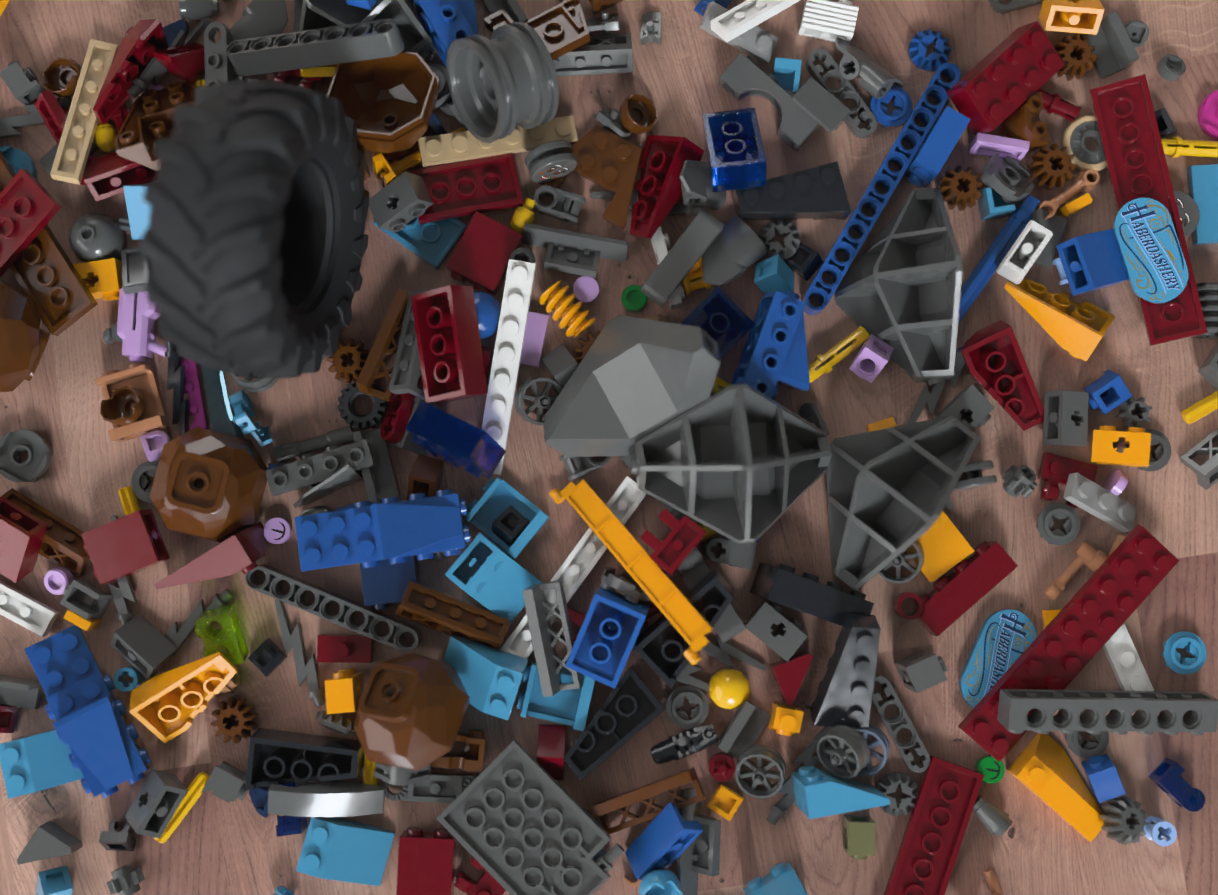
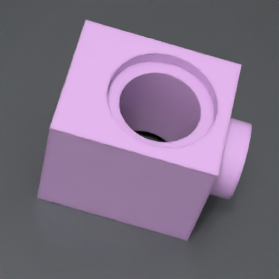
(874, 350)

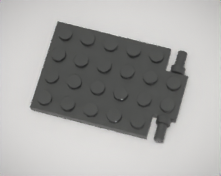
(529, 829)

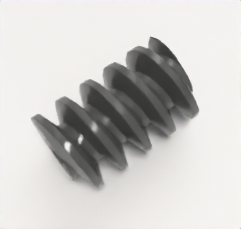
(1209, 302)

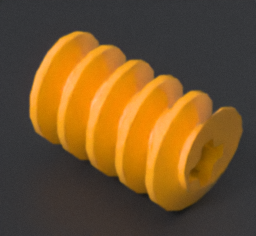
(566, 310)

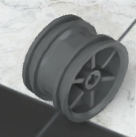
(502, 81)

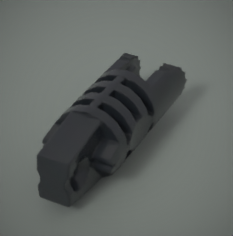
(684, 744)

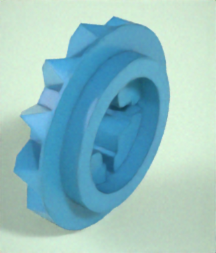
(1194, 647)

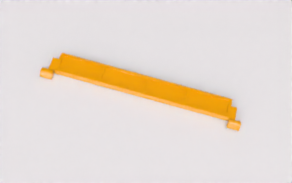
(638, 564)

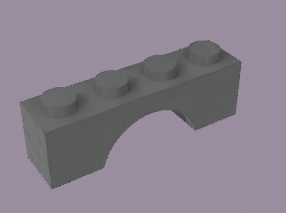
(746, 79)

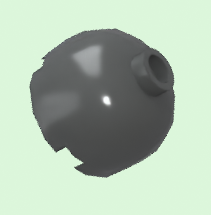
(96, 238)

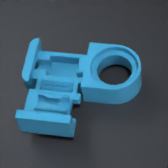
(243, 417)

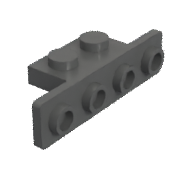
(572, 250)
(319, 467)
(704, 852)

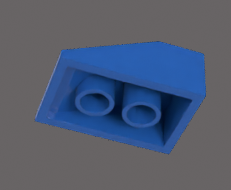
(607, 637)

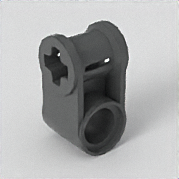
(561, 204)
(583, 464)
(734, 554)

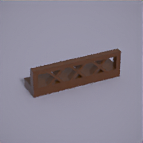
(381, 349)
(59, 534)
(451, 616)
(644, 792)

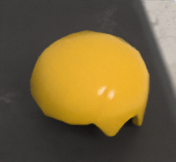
(729, 688)

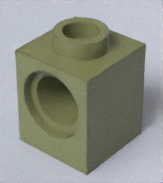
(859, 836)

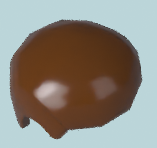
(62, 76)
(637, 114)
(124, 406)

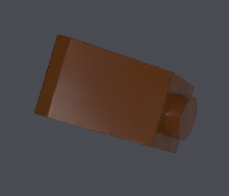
(425, 476)

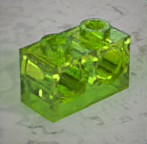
(229, 636)

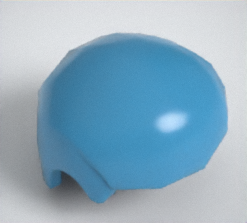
(660, 883)

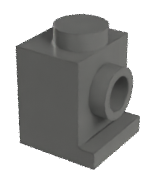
(22, 82)

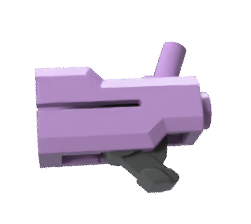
(135, 327)

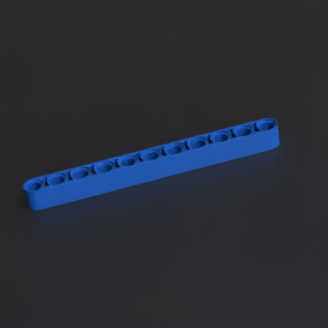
(888, 179)

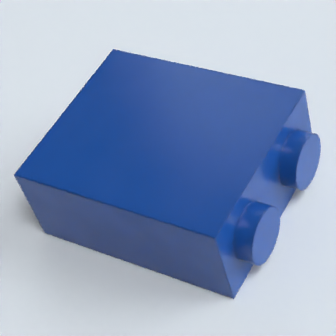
(936, 147)
(1092, 262)

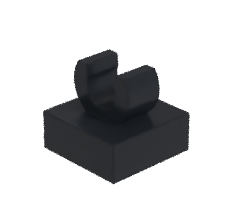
(267, 657)
(118, 840)

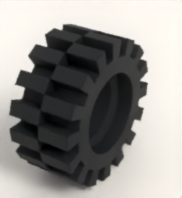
(361, 421)

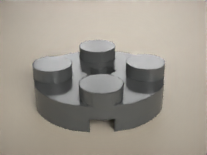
(1007, 178)
(39, 454)
(624, 584)

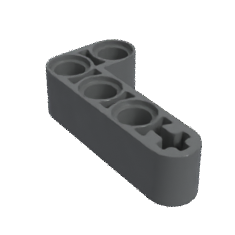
(682, 257)
(692, 572)

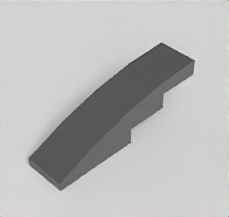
(330, 800)

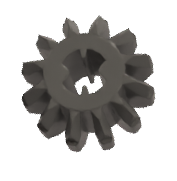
(1123, 820)

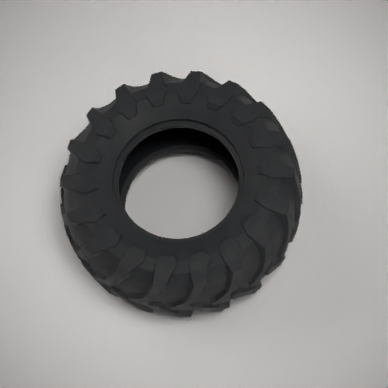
(257, 228)

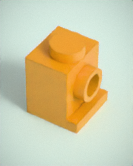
(785, 719)

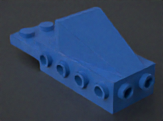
(446, 21)
(775, 346)
(383, 531)
(87, 713)

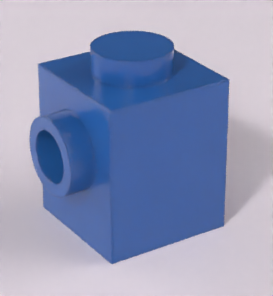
(1103, 777)

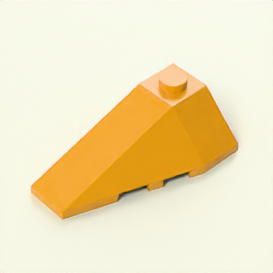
(1069, 323)
(175, 698)
(1054, 780)

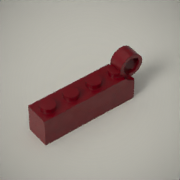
(109, 174)
(961, 589)

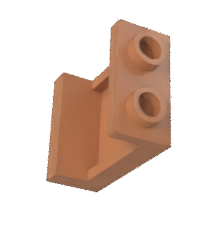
(145, 380)

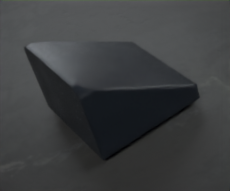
(1164, 122)
(804, 262)
(509, 525)

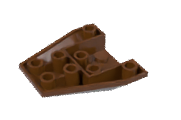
(151, 120)

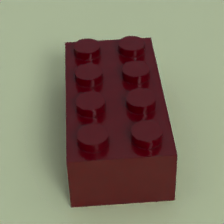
(1005, 78)
(449, 344)

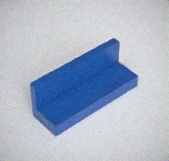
(662, 842)

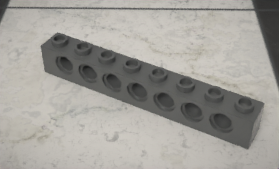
(1198, 707)

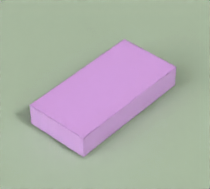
(989, 145)
(534, 339)

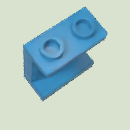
(495, 501)
(565, 707)

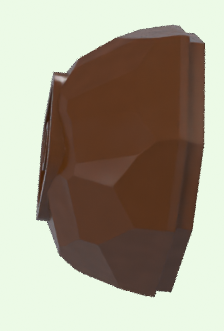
(387, 100)
(21, 337)
(231, 490)
(418, 719)

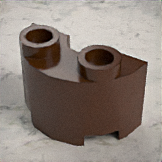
(1026, 124)
(466, 753)

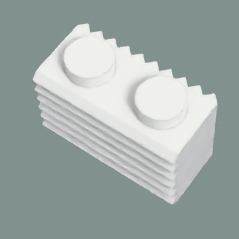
(828, 19)
(1024, 252)

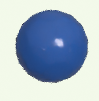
(487, 313)

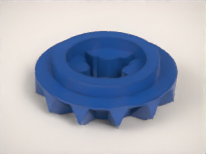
(918, 50)
(901, 101)

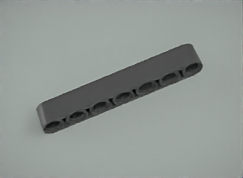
(316, 47)
(321, 607)

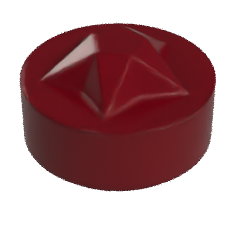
(721, 767)

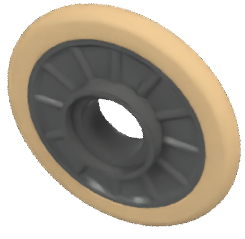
(1074, 140)

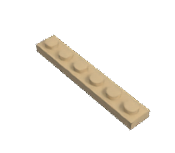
(81, 119)
(464, 146)

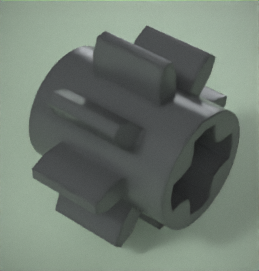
(1141, 408)
(1019, 481)
(125, 880)

